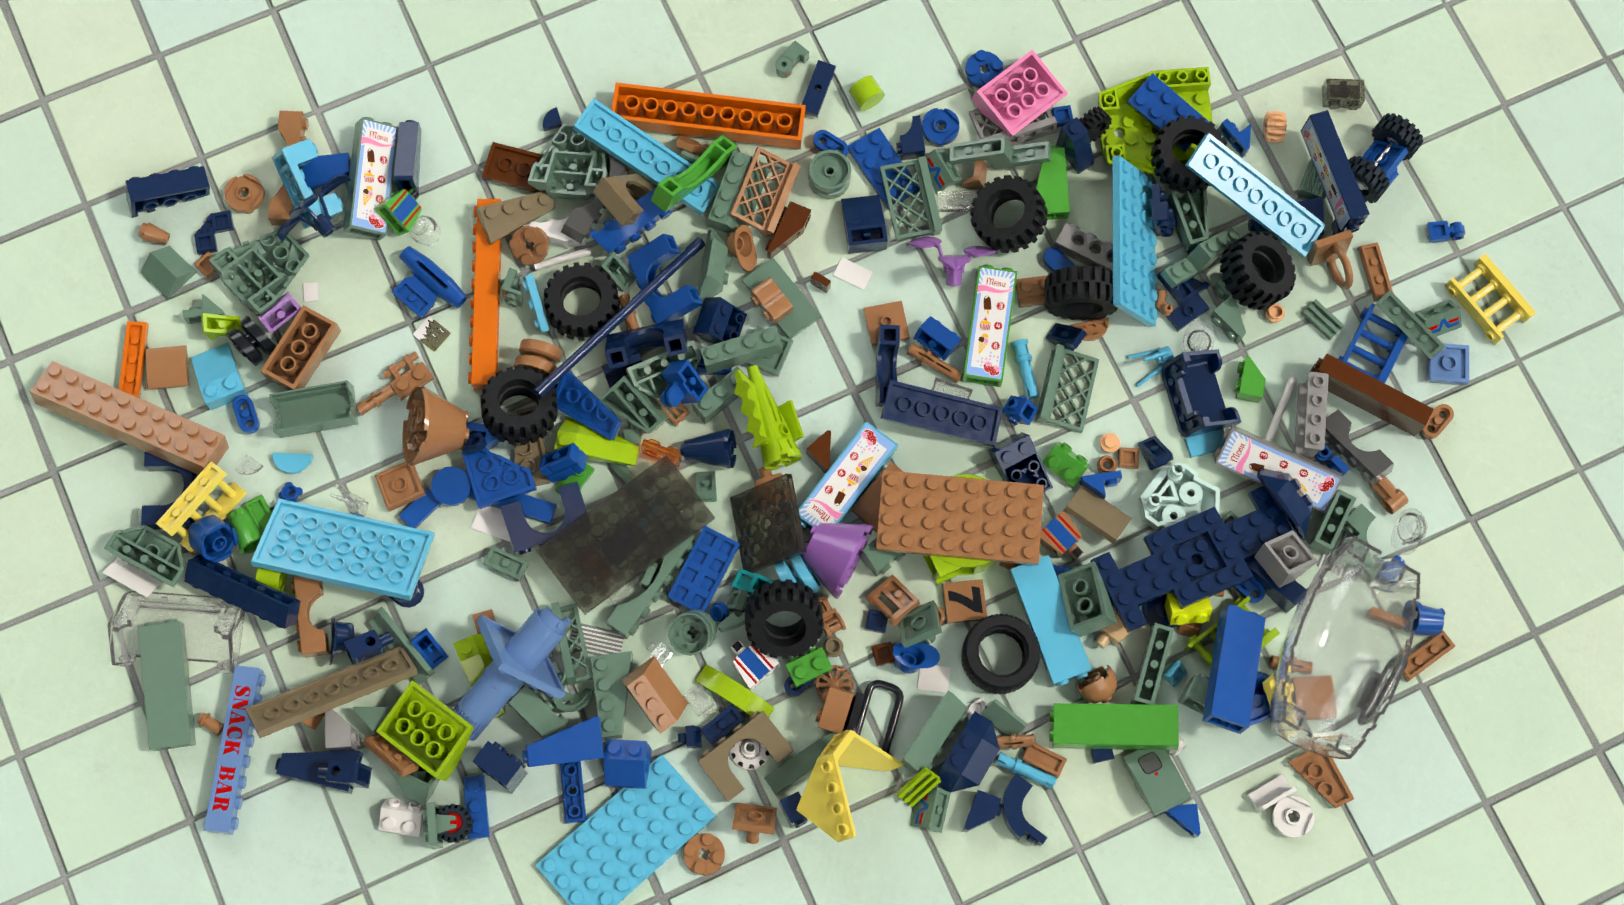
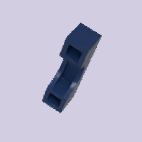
(886, 359)

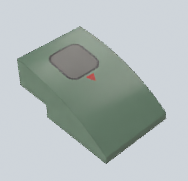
(1156, 779)

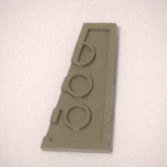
(509, 215)
(531, 453)

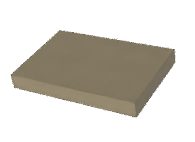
(1097, 514)

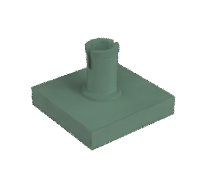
(920, 625)

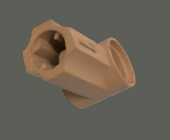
(1391, 498)

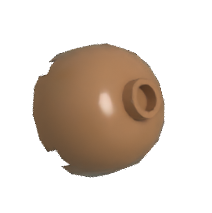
(1098, 686)

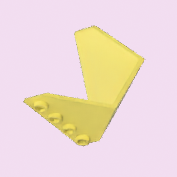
(825, 797)

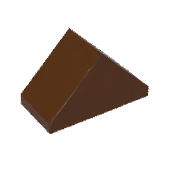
(820, 451)

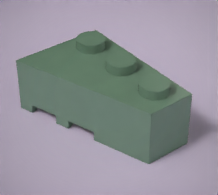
(1190, 217)

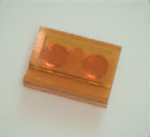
(655, 450)

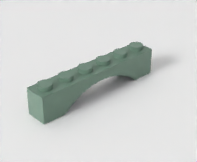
(627, 615)

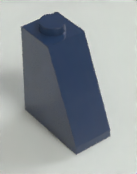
(1077, 145)

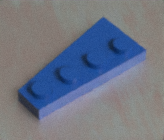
(582, 405)

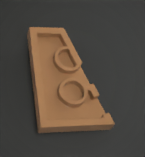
(1324, 776)

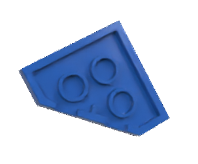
(496, 478)

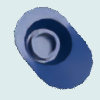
(915, 657)

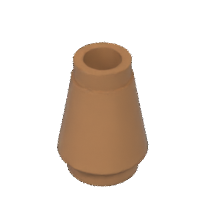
(152, 233)

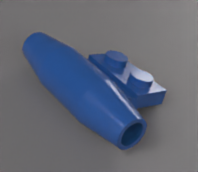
(427, 283)

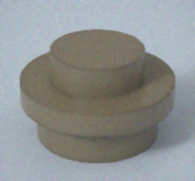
(833, 647)

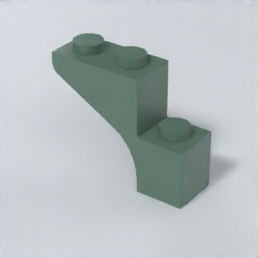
(1228, 314)
(1358, 522)

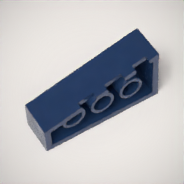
(166, 189)

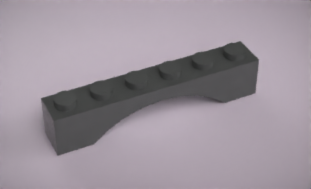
(581, 219)

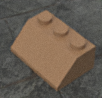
(655, 694)

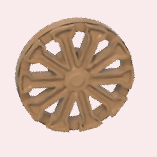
(835, 680)

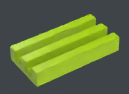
(921, 788)

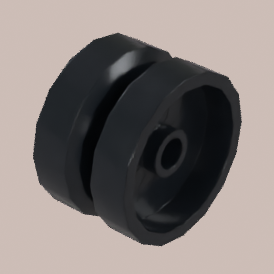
(251, 340)

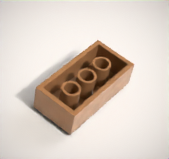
(301, 349)

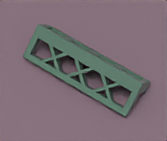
(1410, 325)
(383, 623)
(566, 651)

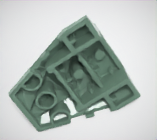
(569, 166)
(260, 269)

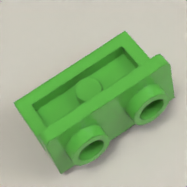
(1066, 463)
(808, 666)

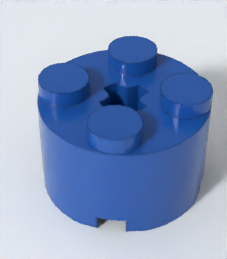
(212, 538)

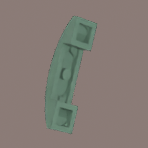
(797, 765)

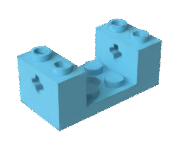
(287, 164)

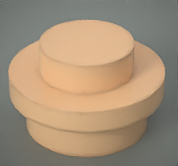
(1275, 313)
(1109, 443)

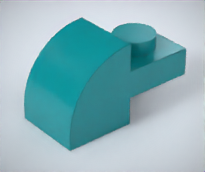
(749, 582)

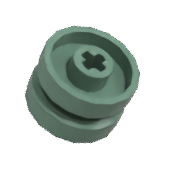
(829, 174)

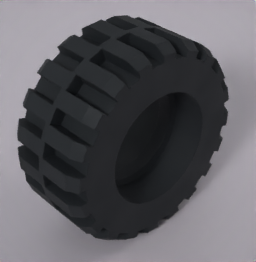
(1164, 161)
(992, 198)
(1272, 262)
(580, 277)
(1080, 292)
(517, 428)
(789, 639)

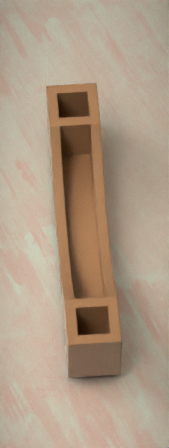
(292, 129)

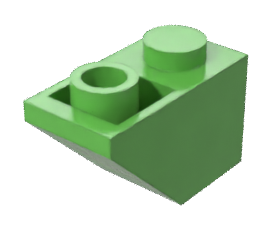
(1250, 382)

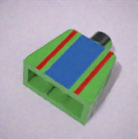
(400, 210)

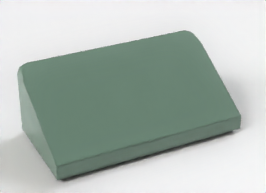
(1003, 718)

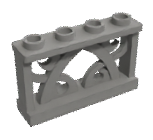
(1311, 415)

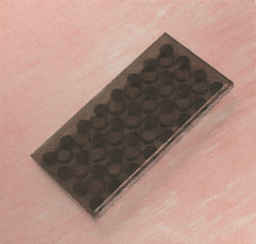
(625, 534)

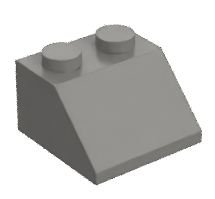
(1285, 558)
(339, 733)

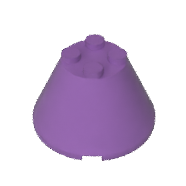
(835, 552)

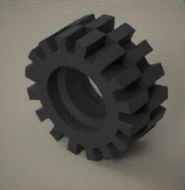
(1096, 122)

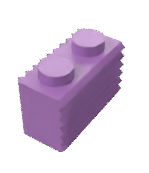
(280, 312)

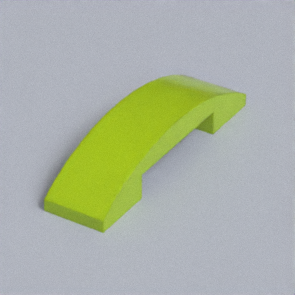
(732, 691)

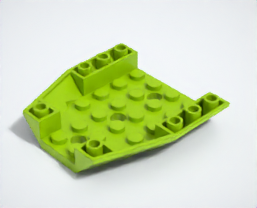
(1138, 138)

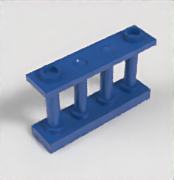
(1392, 348)

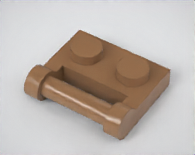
(898, 595)

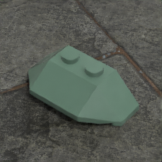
(714, 266)
(647, 374)
(149, 553)

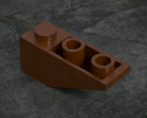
(790, 228)

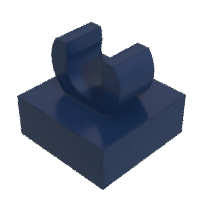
(691, 737)

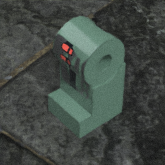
(790, 58)

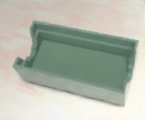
(314, 409)

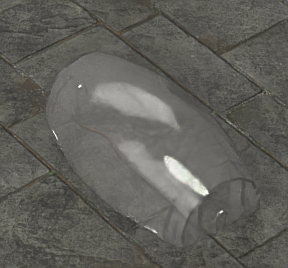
(1338, 658)

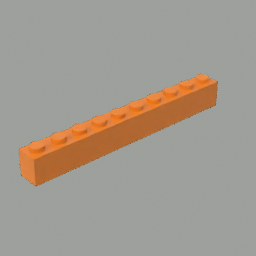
(485, 305)

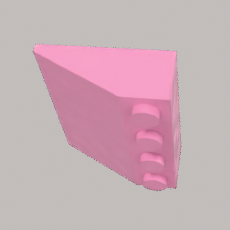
(1019, 94)

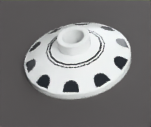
(746, 759)

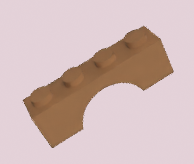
(312, 640)

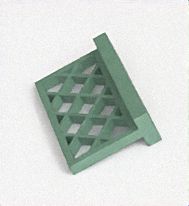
(927, 195)
(1051, 384)

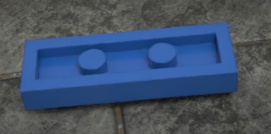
(477, 806)

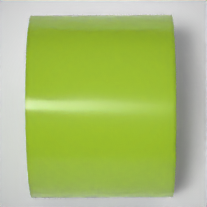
(866, 93)
(272, 578)

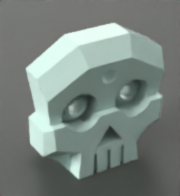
(1177, 481)

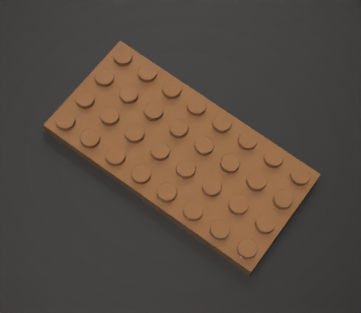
(960, 517)

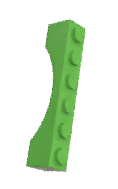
(676, 188)

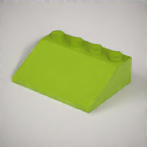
(426, 731)

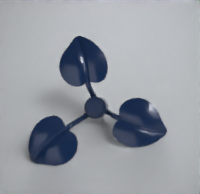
(321, 223)

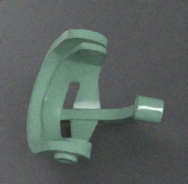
(576, 701)

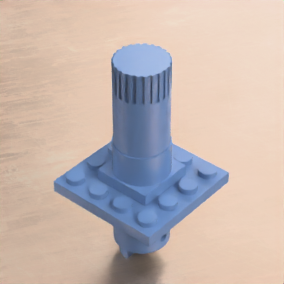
(516, 660)

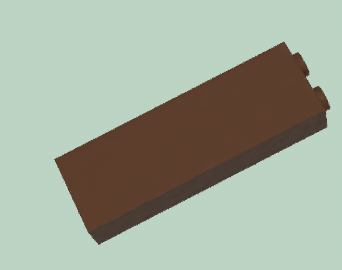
(1373, 395)

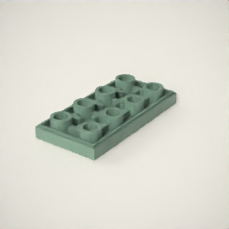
(803, 312)

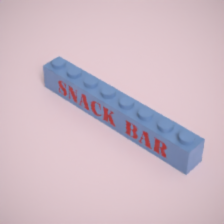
(234, 751)

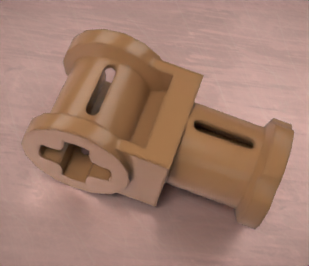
(831, 618)

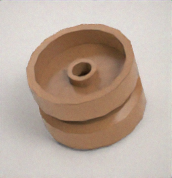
(539, 356)

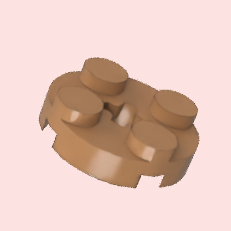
(243, 183)
(530, 234)
(715, 857)

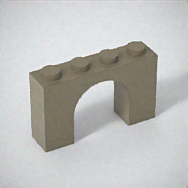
(620, 195)
(716, 761)

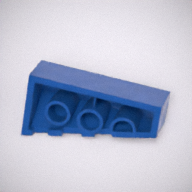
(616, 237)

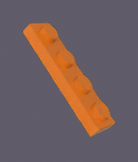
(133, 358)

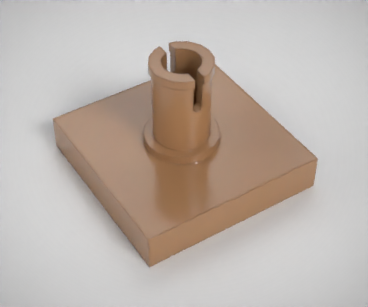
(754, 820)

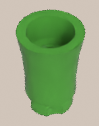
(246, 530)

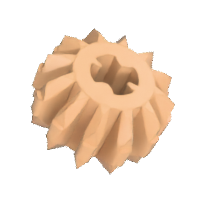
(1274, 126)

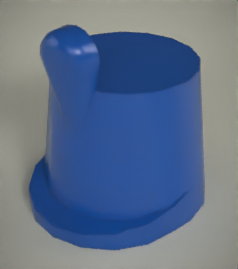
(1429, 620)

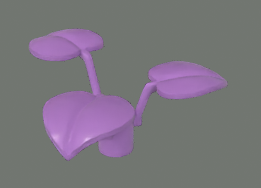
(954, 262)

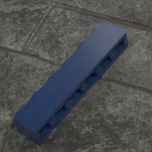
(242, 591)

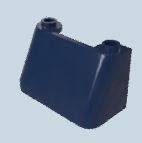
(1196, 393)

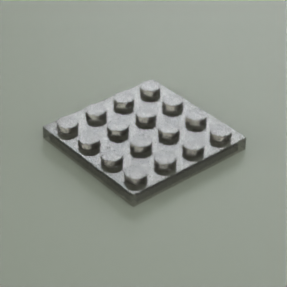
(768, 524)

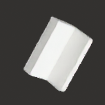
(1270, 793)

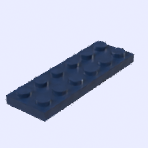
(941, 413)

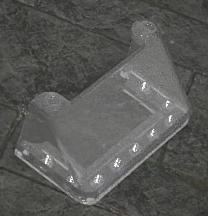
(209, 623)

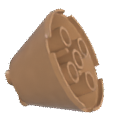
(432, 426)

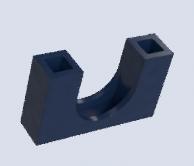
(623, 344)
(153, 513)
(525, 537)

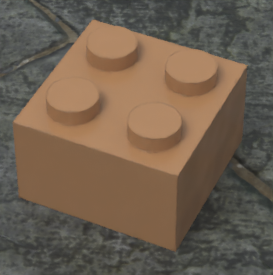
(835, 709)

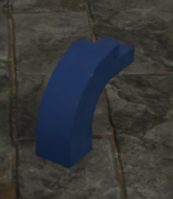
(1012, 811)

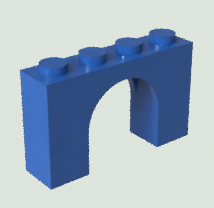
(645, 265)

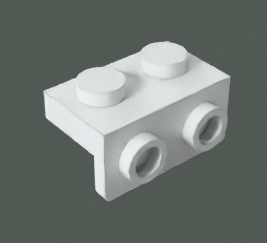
(401, 817)

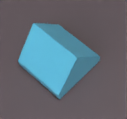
(1174, 673)

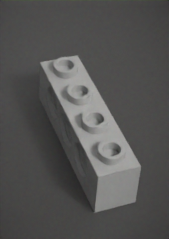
(1083, 252)

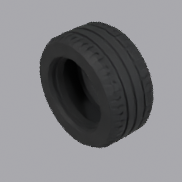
(1009, 626)

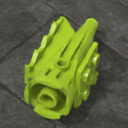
(772, 425)

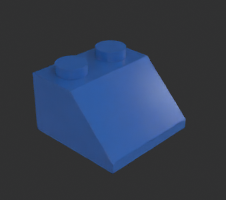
(626, 763)

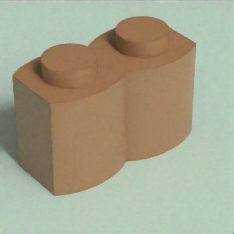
(771, 300)

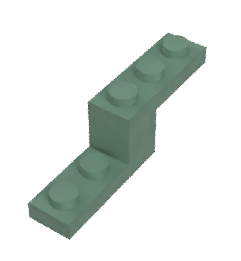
(1000, 152)
(1199, 258)

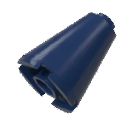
(711, 449)

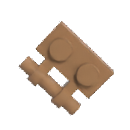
(415, 376)

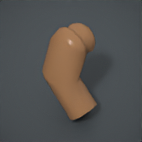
(1161, 305)

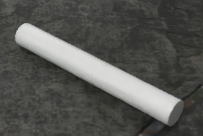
(563, 258)

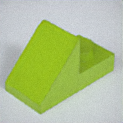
(218, 325)

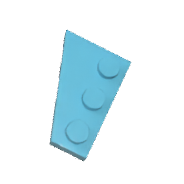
(535, 303)

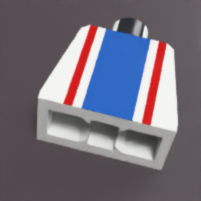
(752, 664)

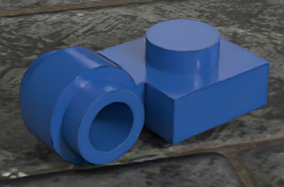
(1440, 232)
(1333, 462)

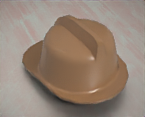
(741, 246)

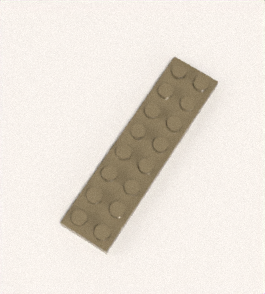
(331, 691)

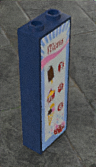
(1334, 172)

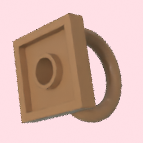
(1329, 250)

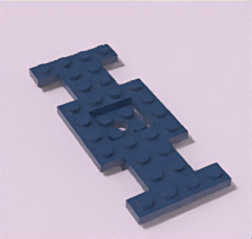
(1171, 569)

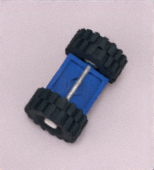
(1393, 141)

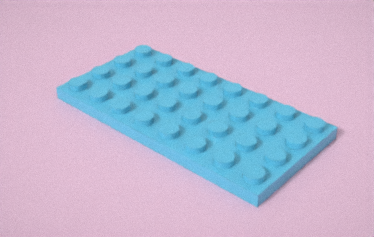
(1133, 243)
(343, 549)
(627, 839)

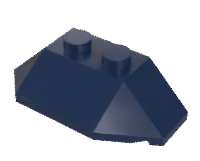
(1289, 498)
(970, 755)

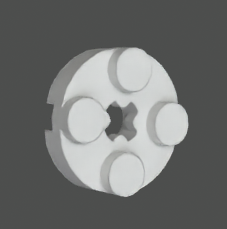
(1303, 812)

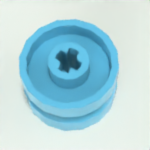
(799, 572)

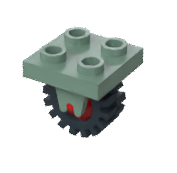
(450, 824)

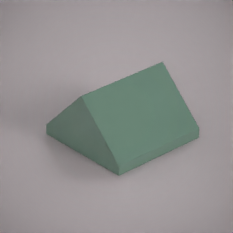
(167, 270)

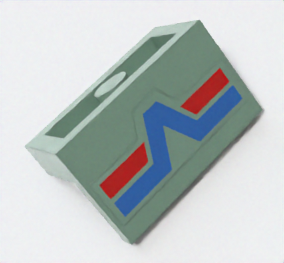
(941, 170)
(1441, 317)
(931, 810)

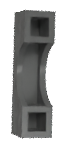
(1371, 464)

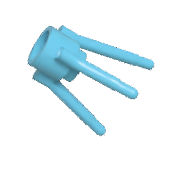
(1160, 355)

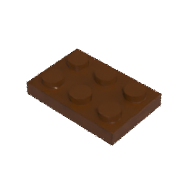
(510, 166)

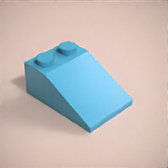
(218, 376)

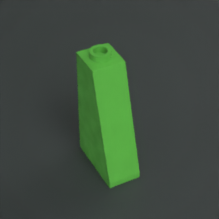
(1053, 185)

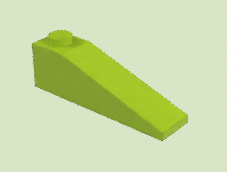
(596, 445)
(474, 658)

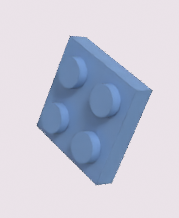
(1450, 365)

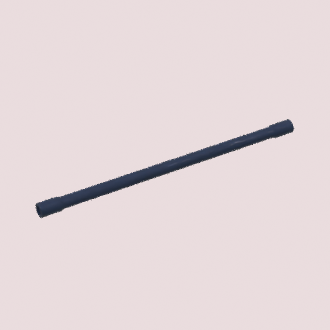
(549, 382)

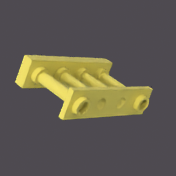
(1497, 282)
(192, 498)

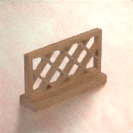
(780, 195)

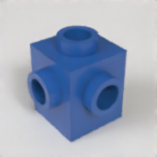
(1019, 410)

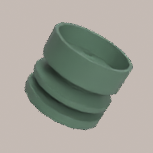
(686, 641)

